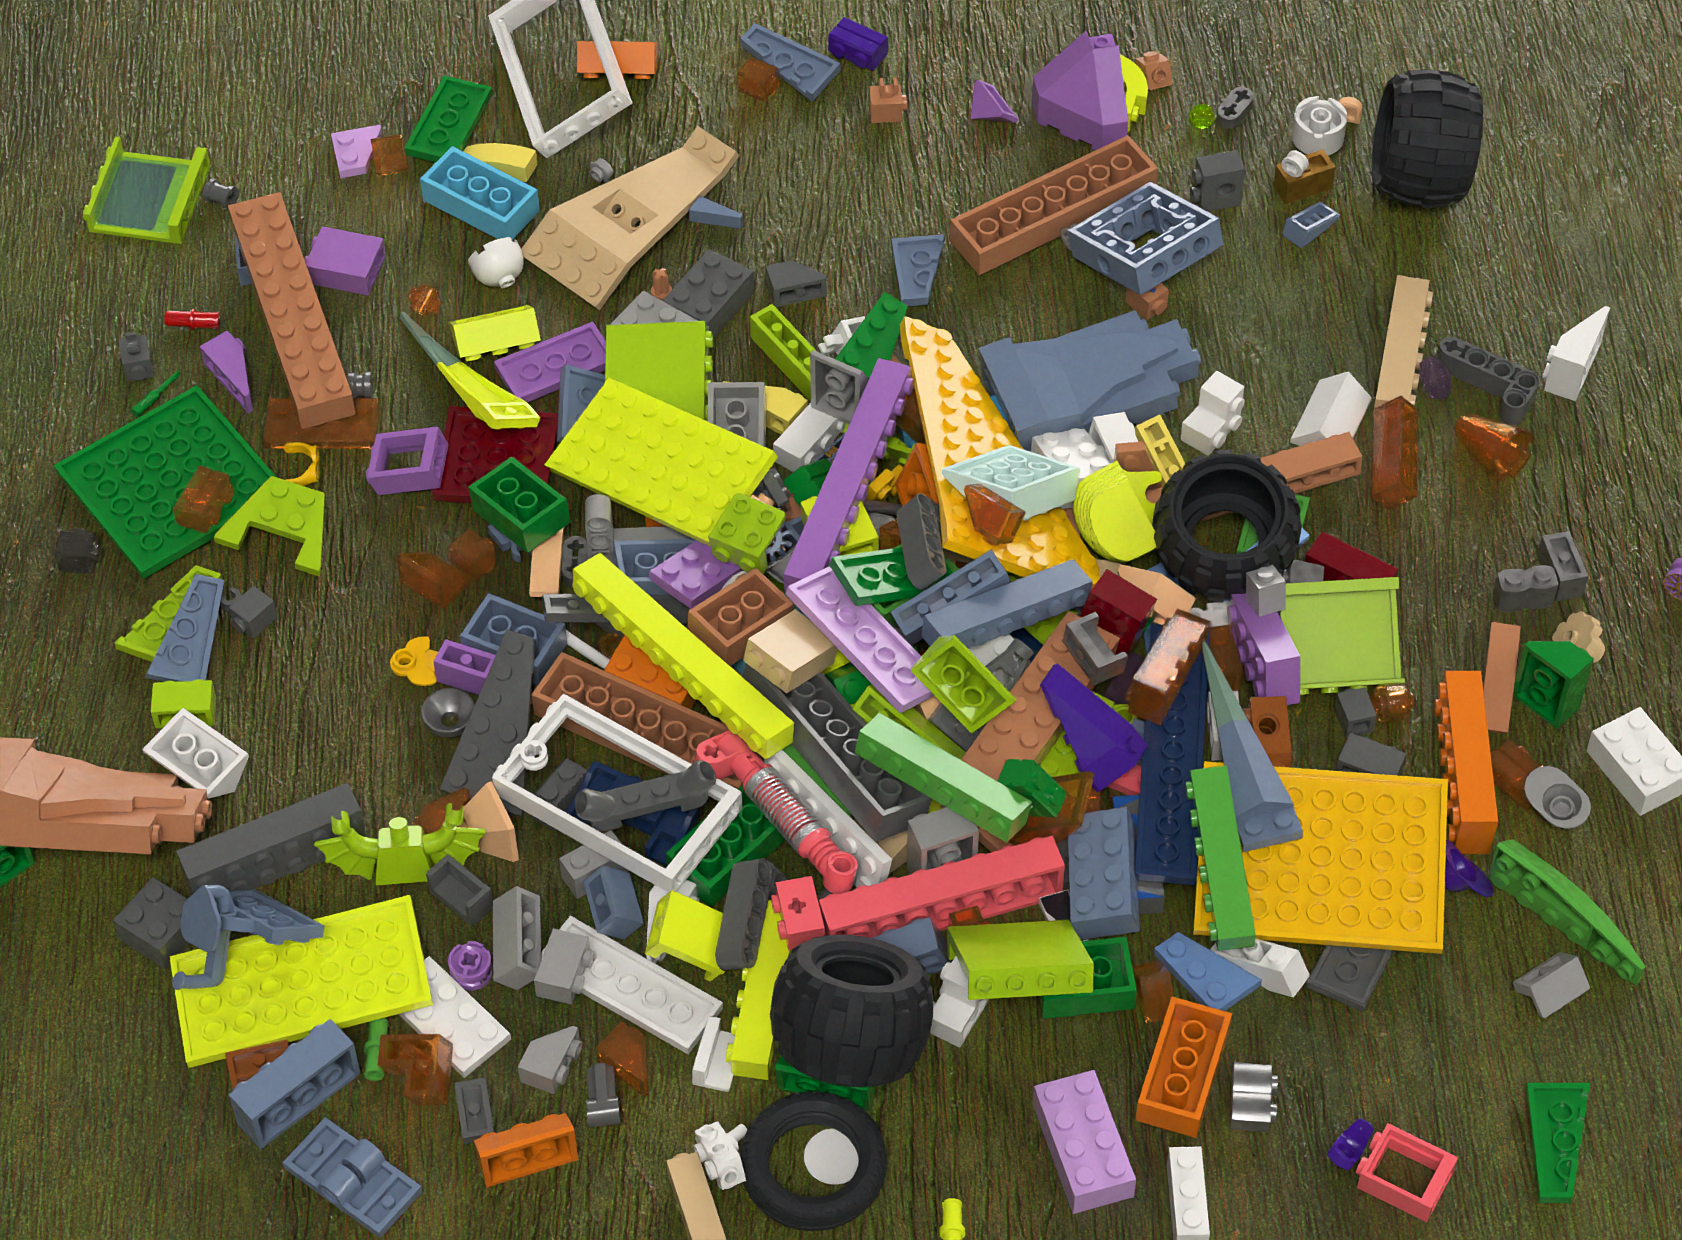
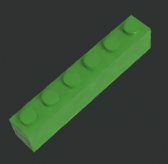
(943, 777)
(1221, 857)

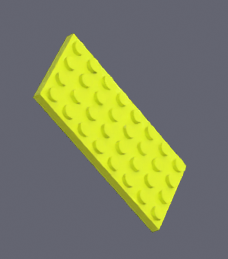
(659, 459)
(271, 993)

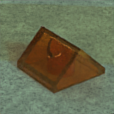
(431, 577)

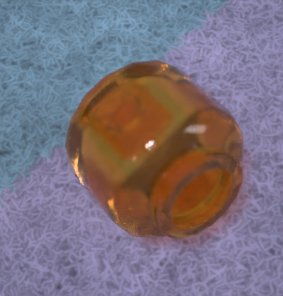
(1392, 702)

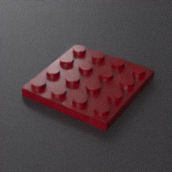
(478, 449)

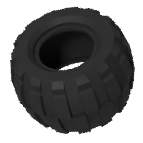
(1427, 138)
(1231, 485)
(851, 1010)

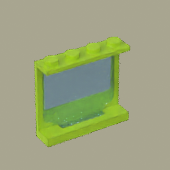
(146, 194)

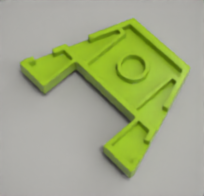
(285, 511)

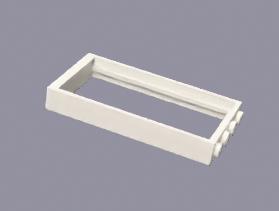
(515, 14)
(692, 852)

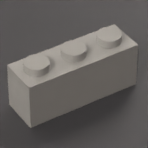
(516, 938)

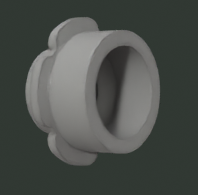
(601, 170)

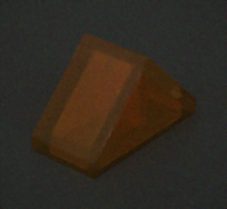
(1153, 989)

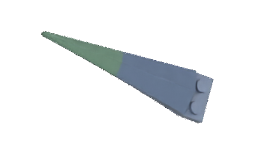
(1259, 798)

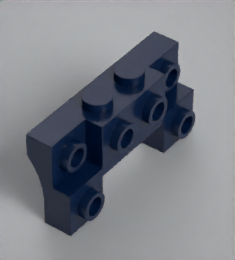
(663, 826)

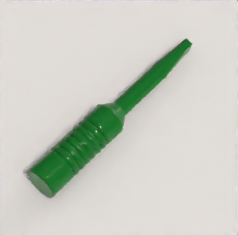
(152, 396)

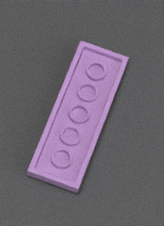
(862, 637)

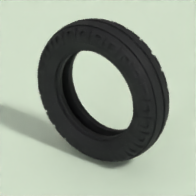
(813, 1212)

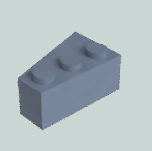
(922, 941)

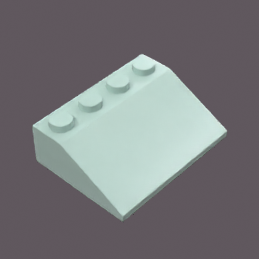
(1020, 477)

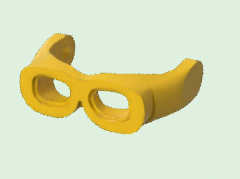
(312, 473)

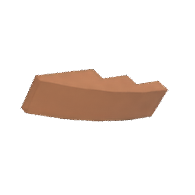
(1500, 675)

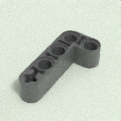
(1493, 374)
(921, 541)
(744, 912)

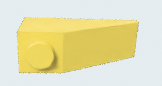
(782, 407)
(1160, 446)

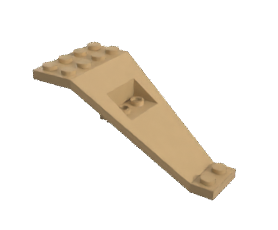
(594, 248)

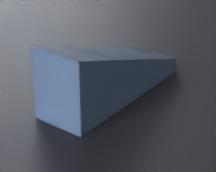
(713, 213)

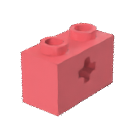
(797, 897)

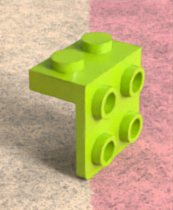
(745, 532)

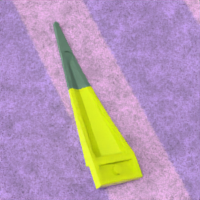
(482, 397)

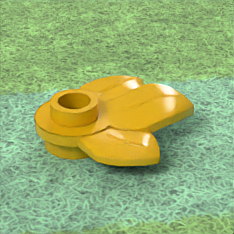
(420, 662)

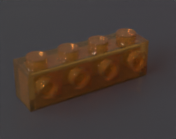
(1395, 452)

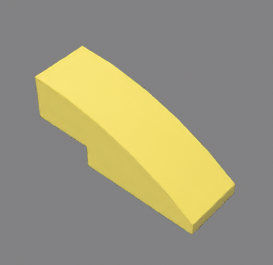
(508, 158)

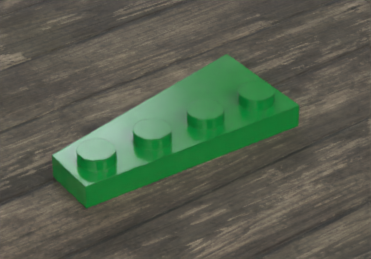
(875, 335)
(1556, 1129)

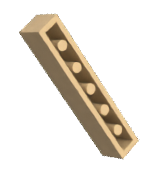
(1404, 339)

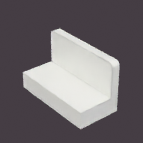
(710, 1064)

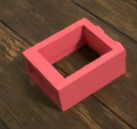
(1417, 1150)

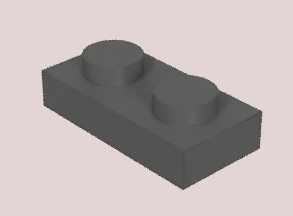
(473, 1109)

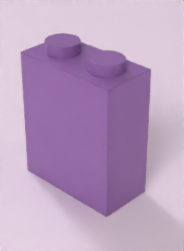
(345, 260)

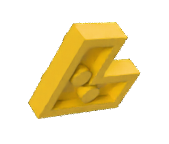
(884, 485)

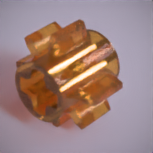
(424, 299)

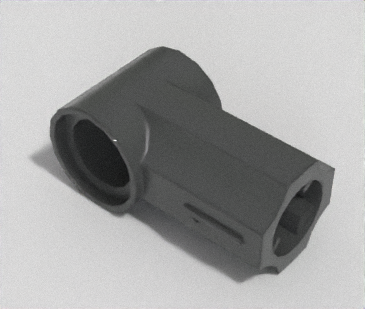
(602, 1101)

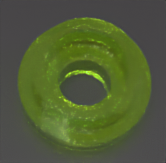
(1201, 116)

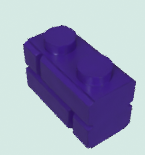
(858, 44)

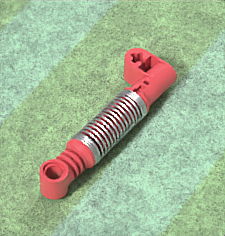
(786, 814)

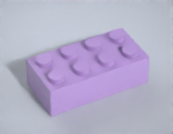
(1084, 1141)

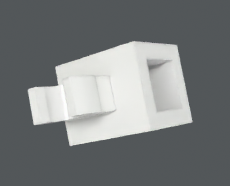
(840, 336)

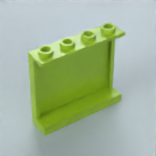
(663, 361)
(1344, 632)
(1021, 959)

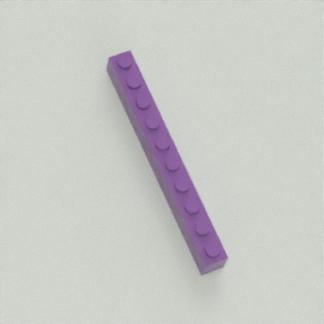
(851, 470)

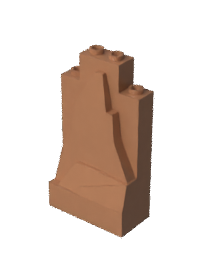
(89, 807)

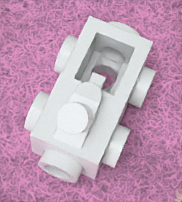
(721, 1154)

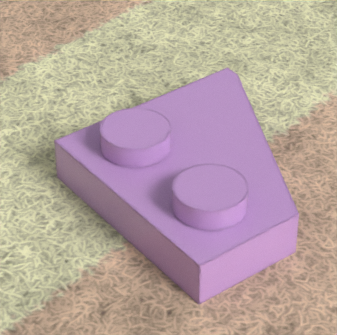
(354, 149)

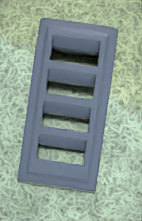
(1307, 225)

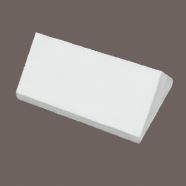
(1333, 409)
(198, 754)

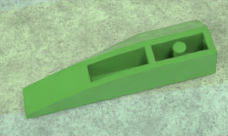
(1563, 906)

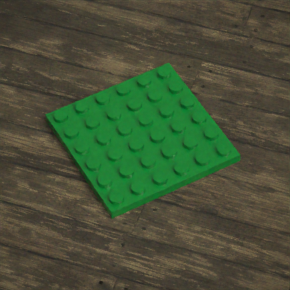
(143, 468)

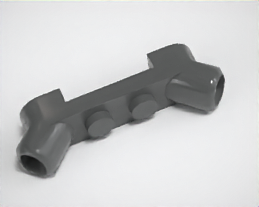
(681, 789)

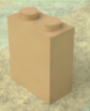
(790, 651)

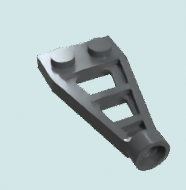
(951, 726)

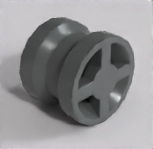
(361, 384)

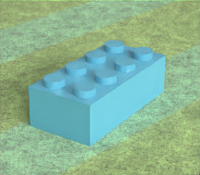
(479, 194)

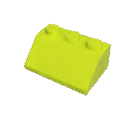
(495, 332)

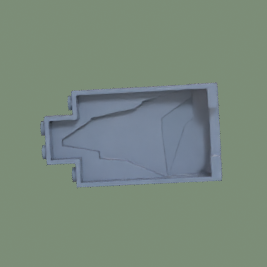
(1089, 375)

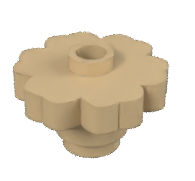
(1583, 632)

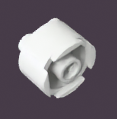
(1319, 125)

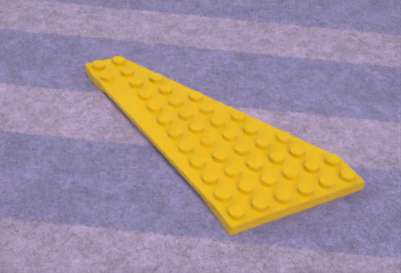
(963, 424)

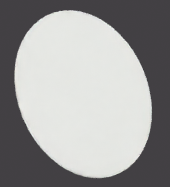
(831, 1157)

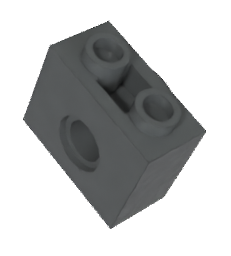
(1218, 181)

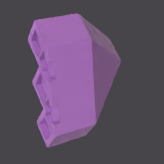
(1083, 92)

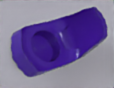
(1351, 1144)

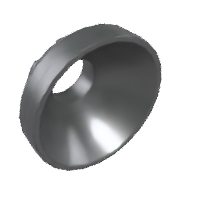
(443, 704)

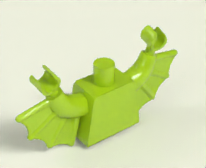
(401, 850)

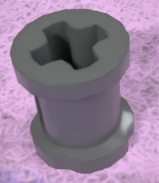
(219, 193)

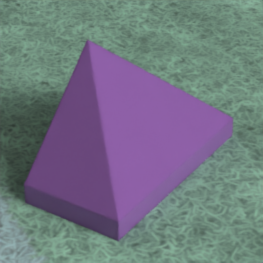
(990, 104)

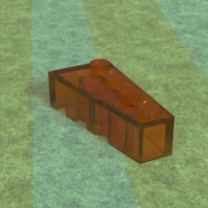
(1167, 666)

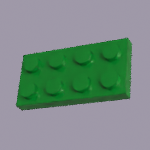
(448, 118)
(876, 576)

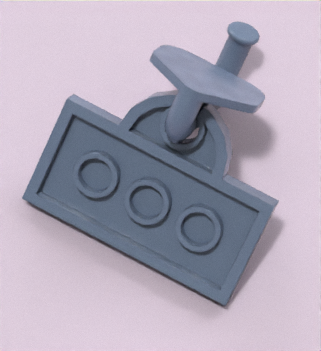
(216, 911)

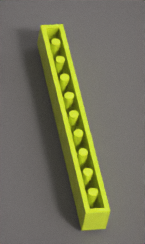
(683, 656)

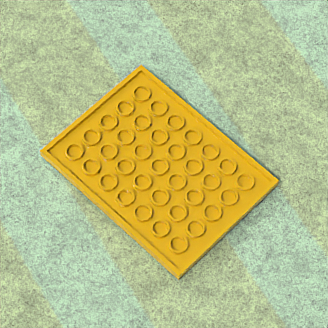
(1361, 871)

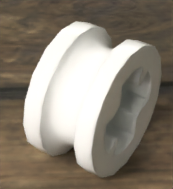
(1295, 163)
(530, 762)

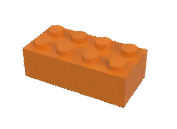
(1183, 1067)

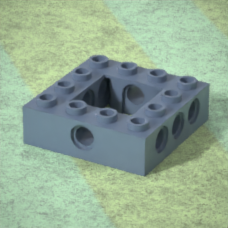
(1106, 238)

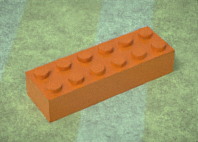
(1466, 761)

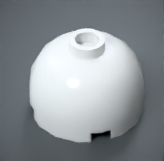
(498, 263)

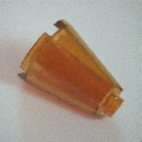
(1495, 444)

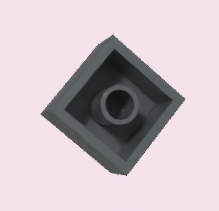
(153, 923)

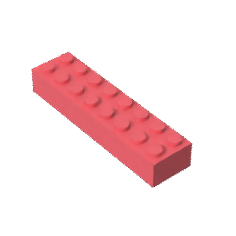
(993, 881)

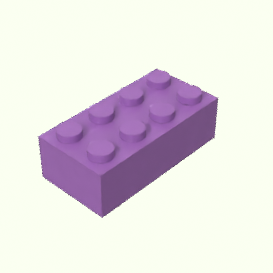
(1265, 651)

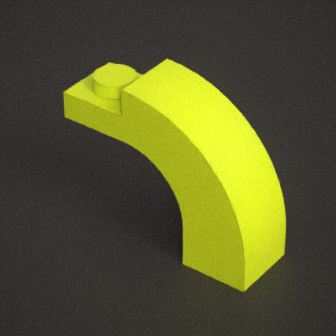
(1135, 90)

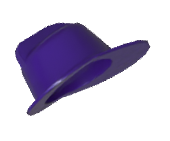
(1463, 873)

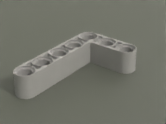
(600, 529)

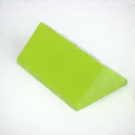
(961, 682)

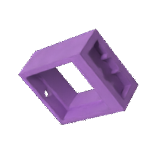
(407, 479)

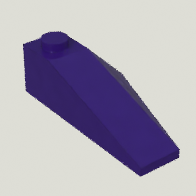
(1097, 733)

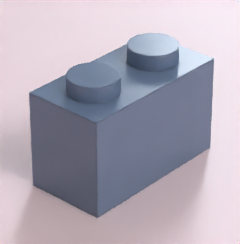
(613, 902)

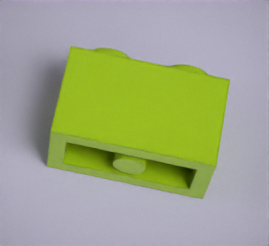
(194, 696)

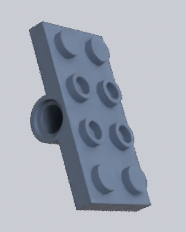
(353, 1177)

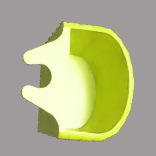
(1115, 512)

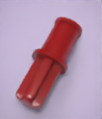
(192, 319)

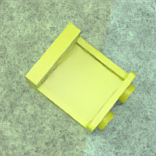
(686, 932)

